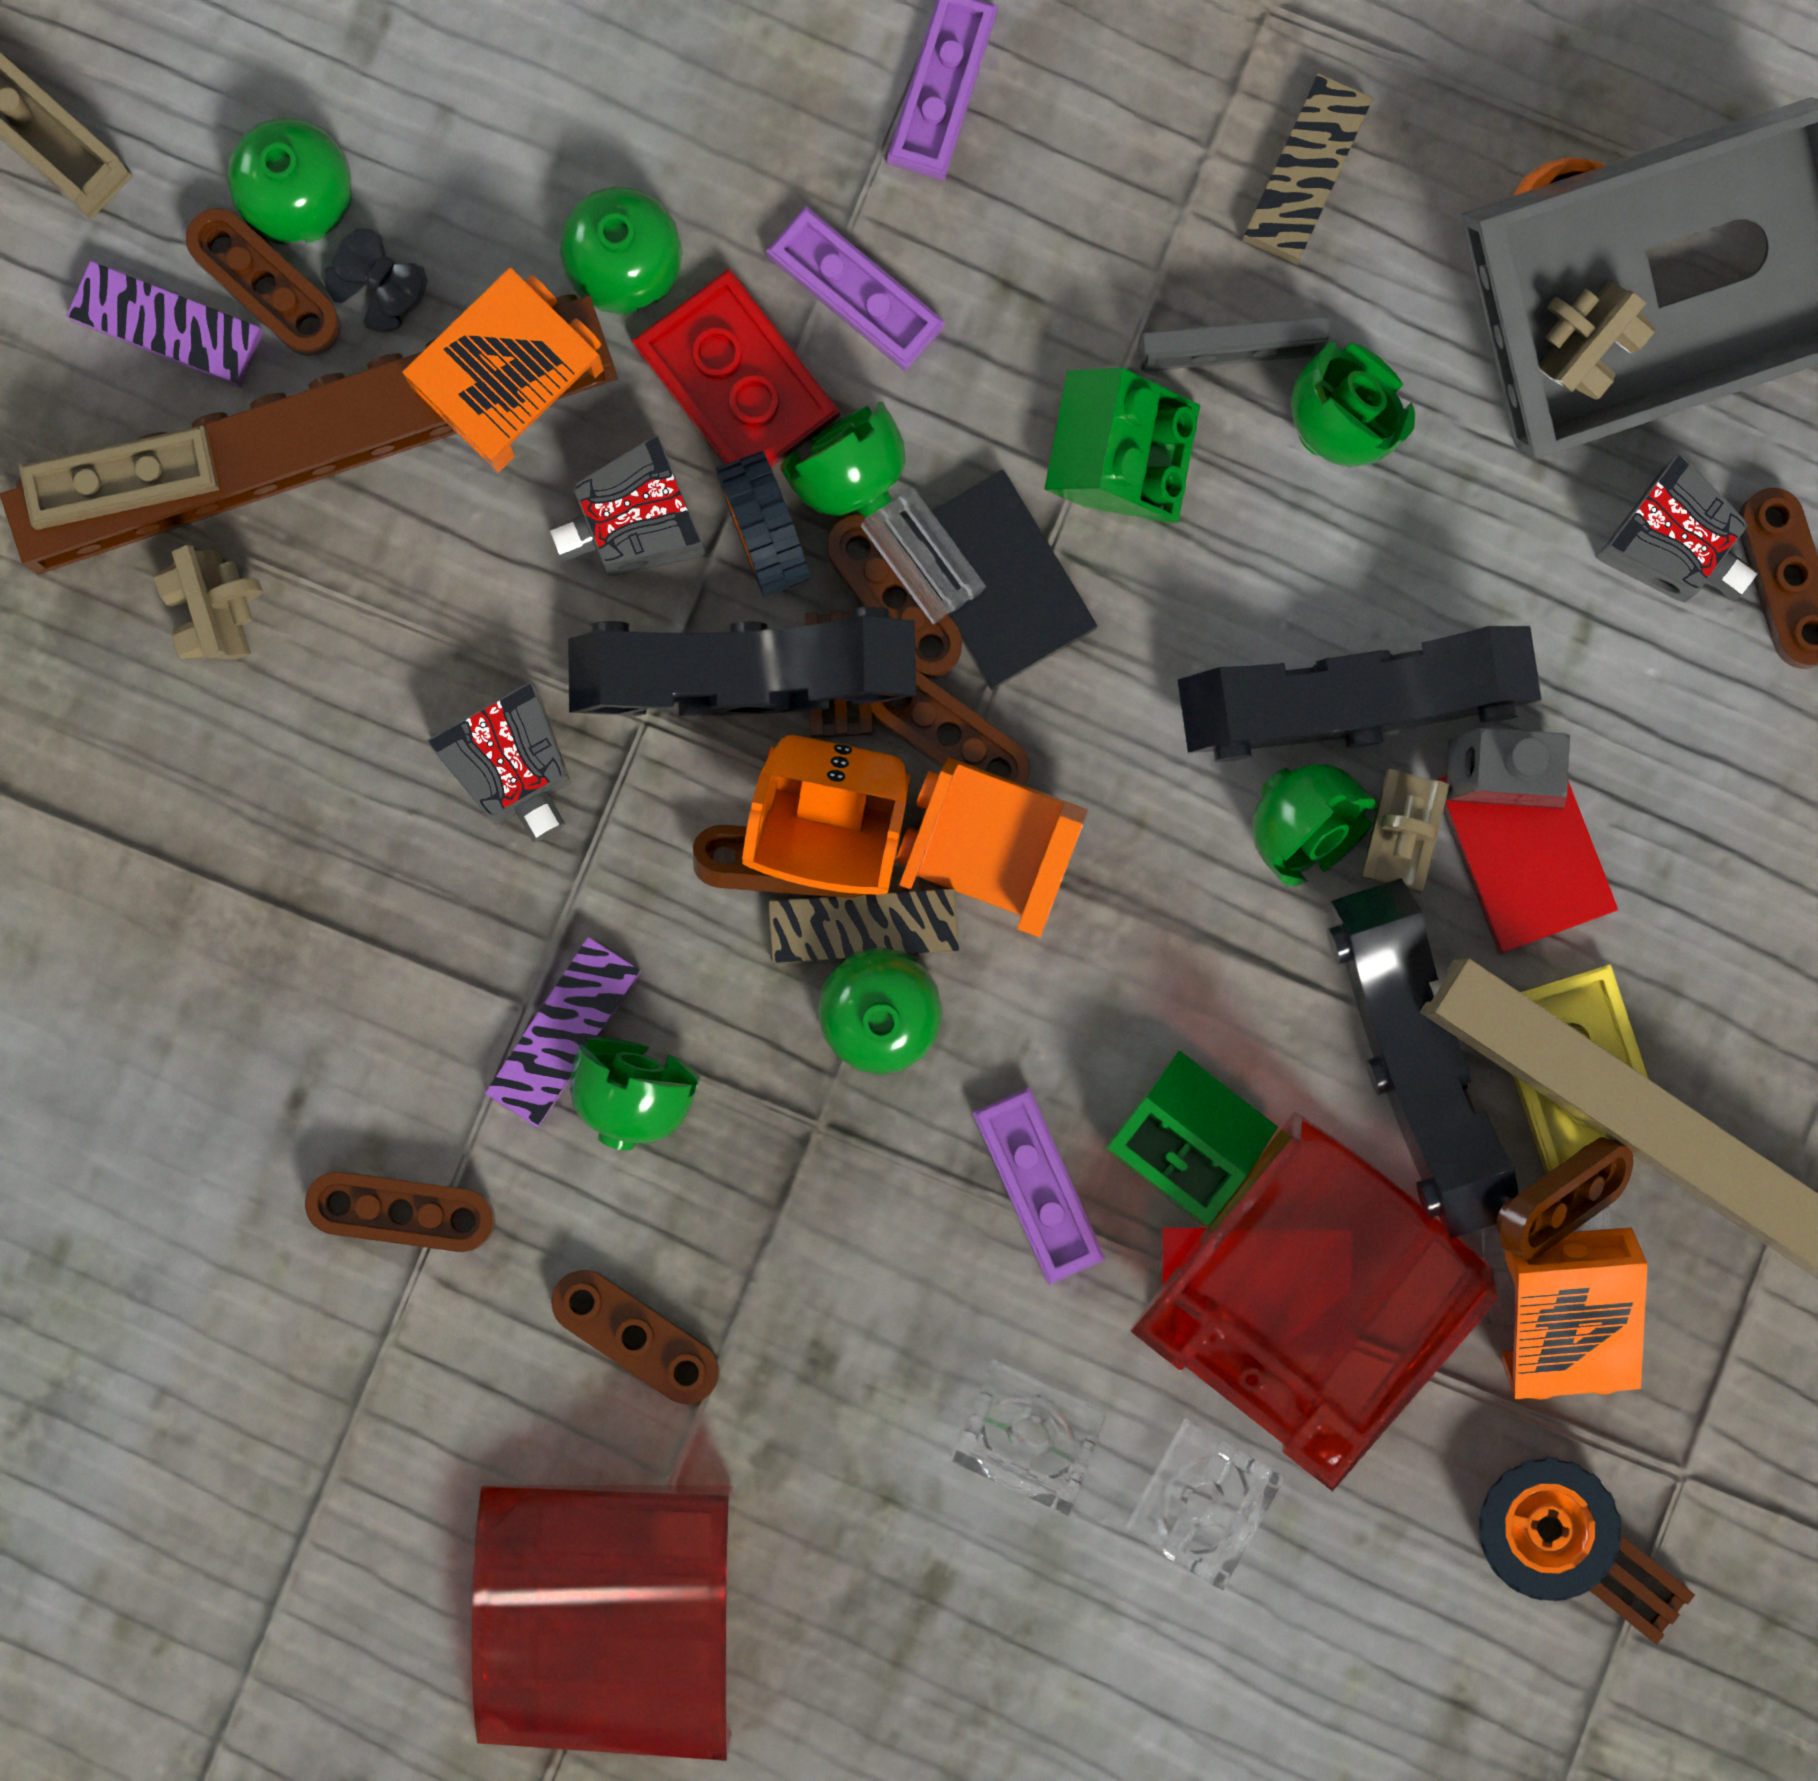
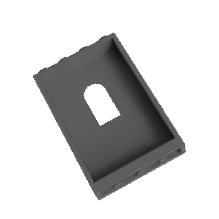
(1599, 230)

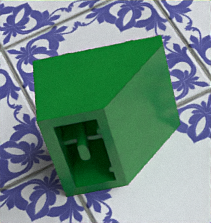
(1122, 444)
(1191, 1139)

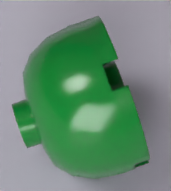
(289, 181)
(621, 249)
(1350, 406)
(850, 464)
(1309, 819)
(880, 1011)
(630, 1094)

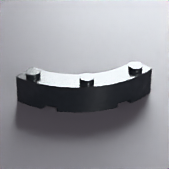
(743, 669)
(1360, 694)
(1417, 1061)

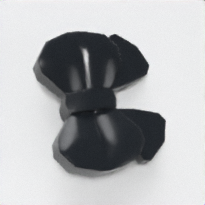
(363, 262)

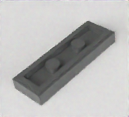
(1233, 344)

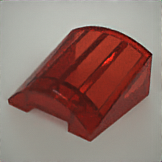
(1319, 1300)
(602, 1618)

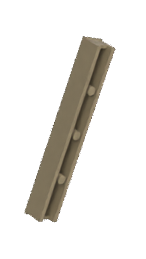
(56, 143)
(1629, 1110)

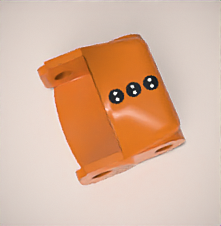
(827, 816)

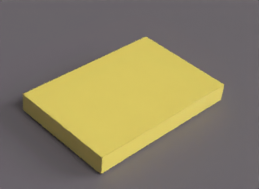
(1596, 1010)

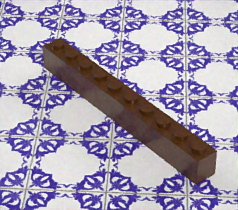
(280, 448)

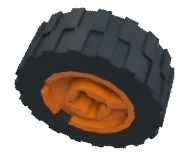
(763, 523)
(1587, 1520)

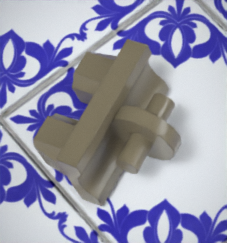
(1587, 333)
(215, 602)
(1404, 830)

